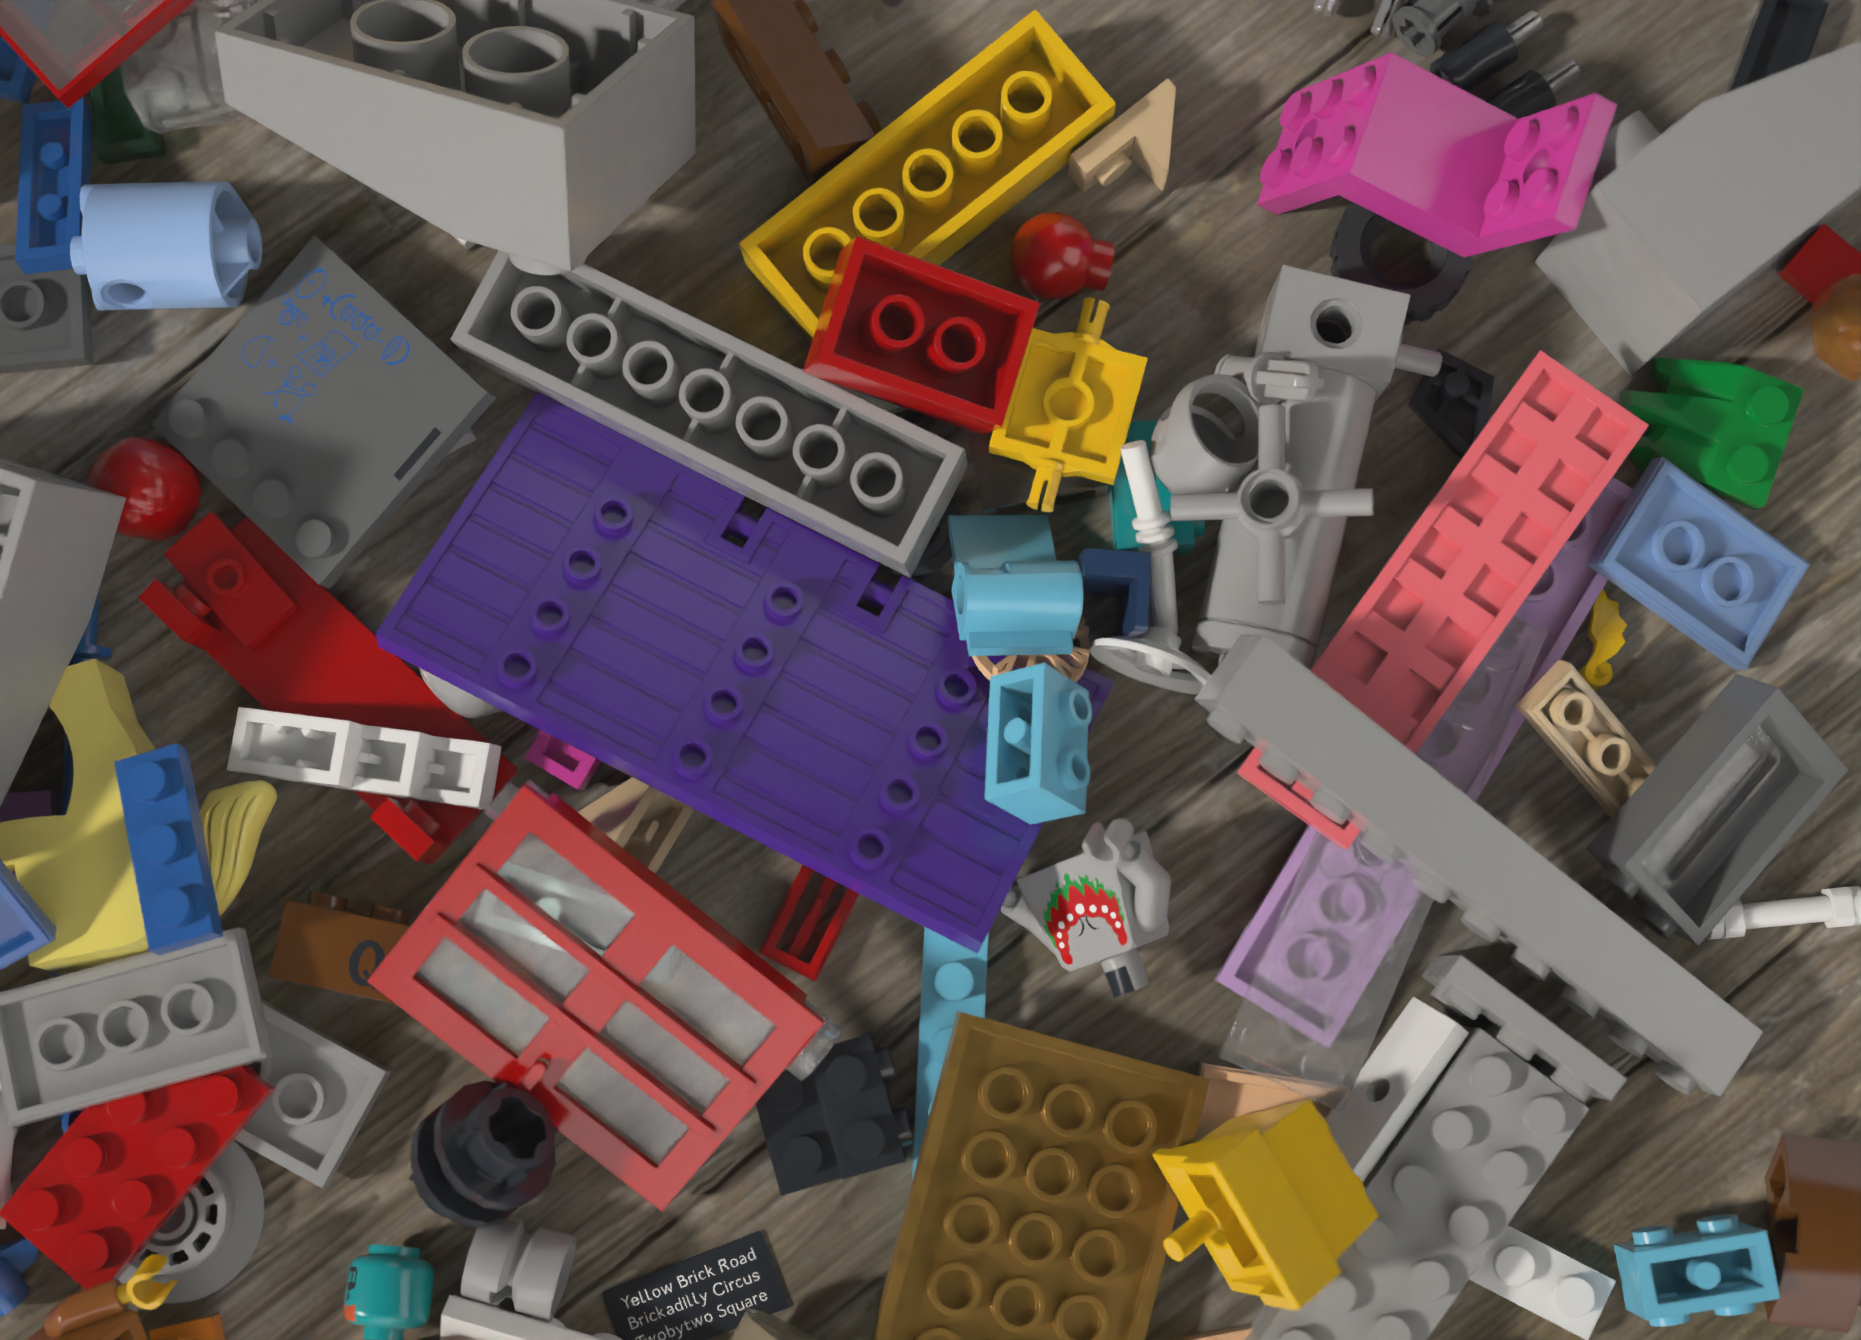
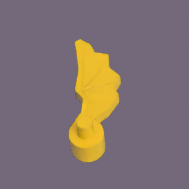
(1605, 633)

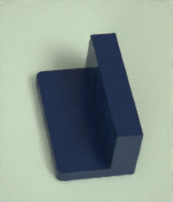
(1123, 576)

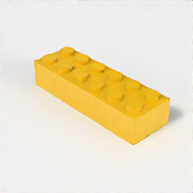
(937, 167)

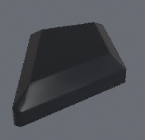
(1454, 402)

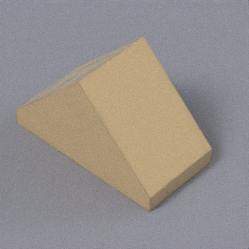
(639, 820)

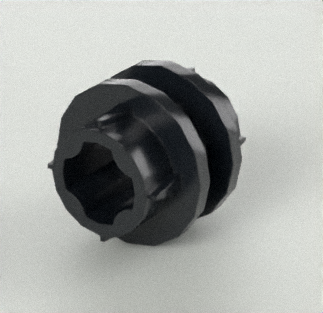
(483, 1154)

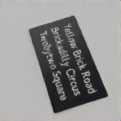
(698, 1294)

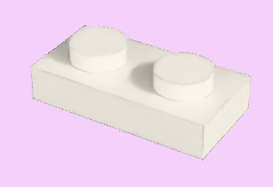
(1544, 1282)

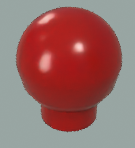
(1058, 257)

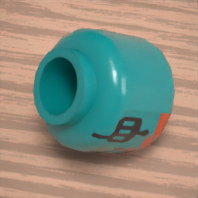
(389, 1291)

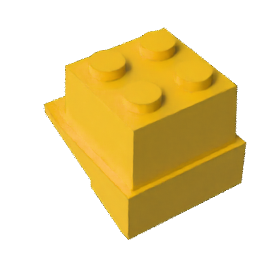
(1268, 1202)

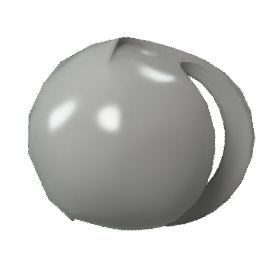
(1196, 450)

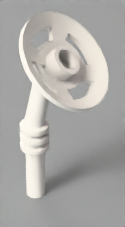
(1157, 652)

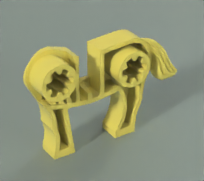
(82, 861)

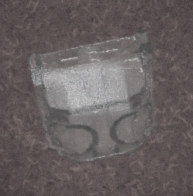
(177, 72)

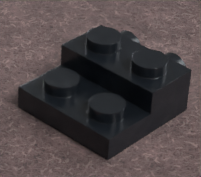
(835, 1118)

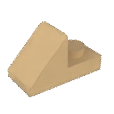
(1139, 132)

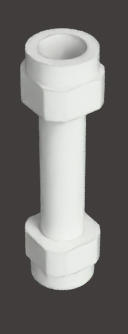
(1834, 907)

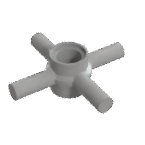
(1273, 531)

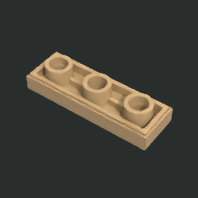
(1580, 729)

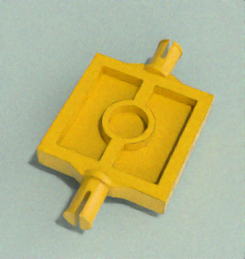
(1070, 406)

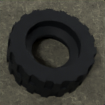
(1353, 262)

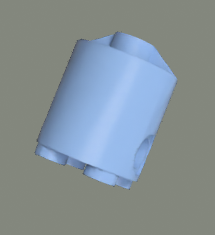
(165, 245)

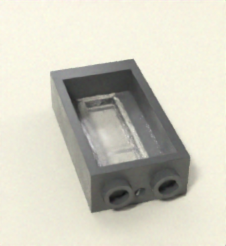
(1716, 810)

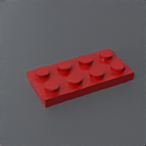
(129, 1170)

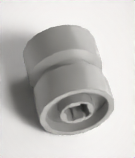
(519, 1266)

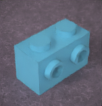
(1037, 744)
(1713, 1268)

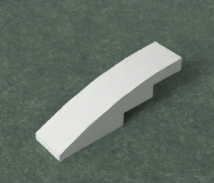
(364, 758)

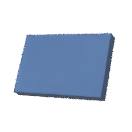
(1698, 564)

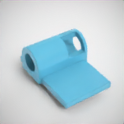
(1011, 587)

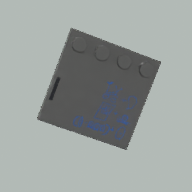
(322, 412)

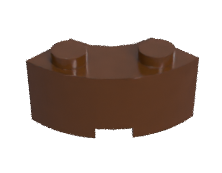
(1815, 1232)

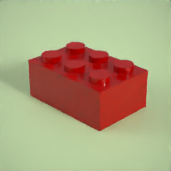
(921, 336)

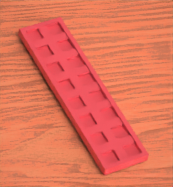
(1468, 564)

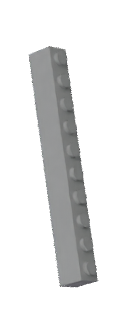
(1476, 864)

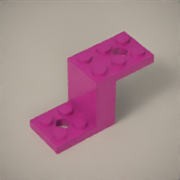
(1436, 157)

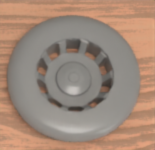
(233, 1235)

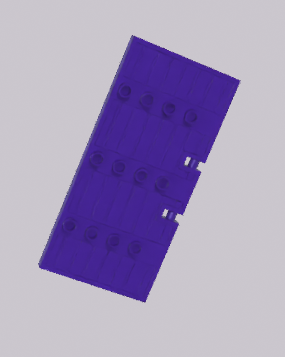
(737, 679)

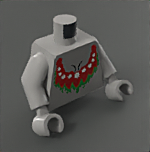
(1098, 905)

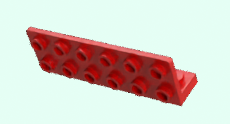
(330, 668)

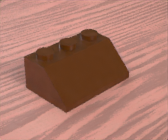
(796, 81)

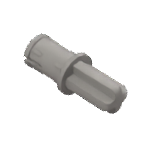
(1273, 377)

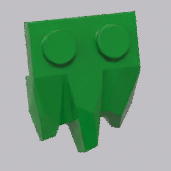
(1716, 425)

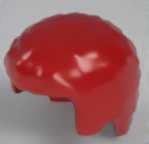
(157, 485)

